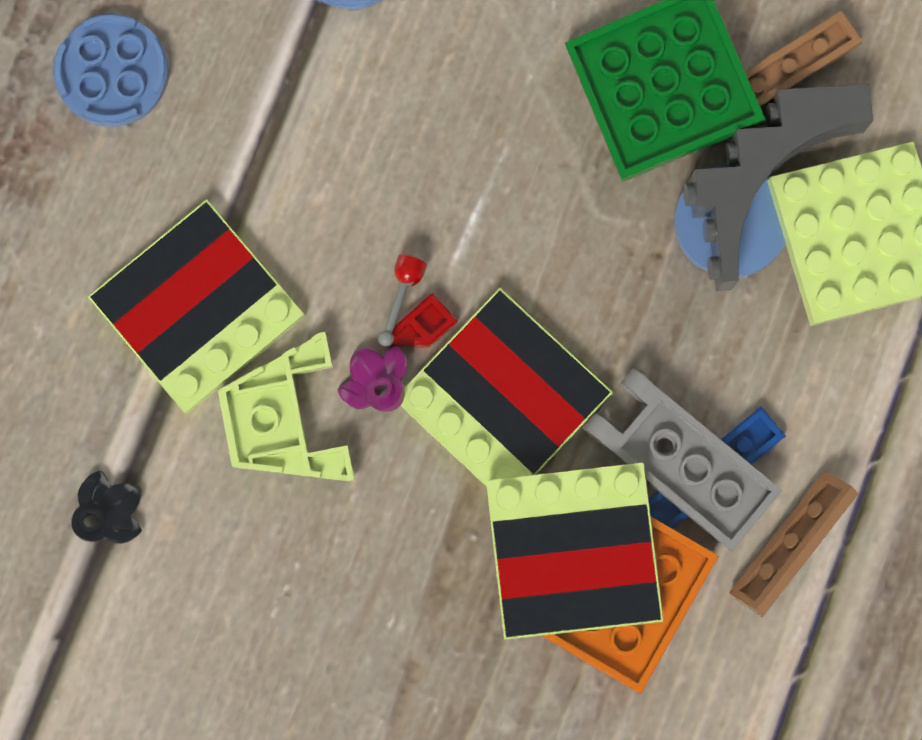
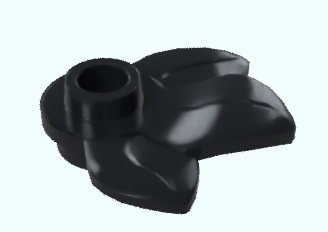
(111, 506)

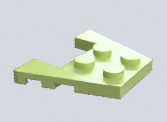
(266, 421)

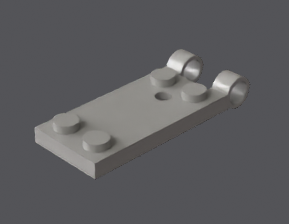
(698, 473)

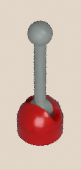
(408, 272)

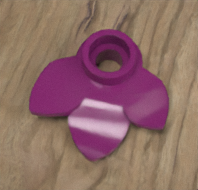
(371, 376)

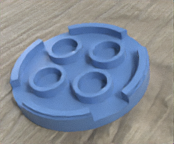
(111, 70)
(760, 237)

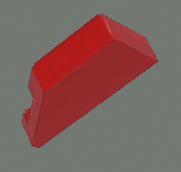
(424, 324)

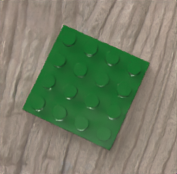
(664, 84)

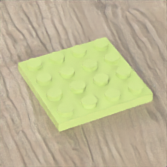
(854, 231)

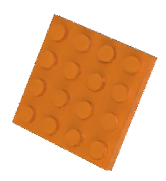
(635, 650)

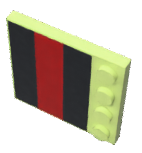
(196, 307)
(503, 393)
(574, 551)

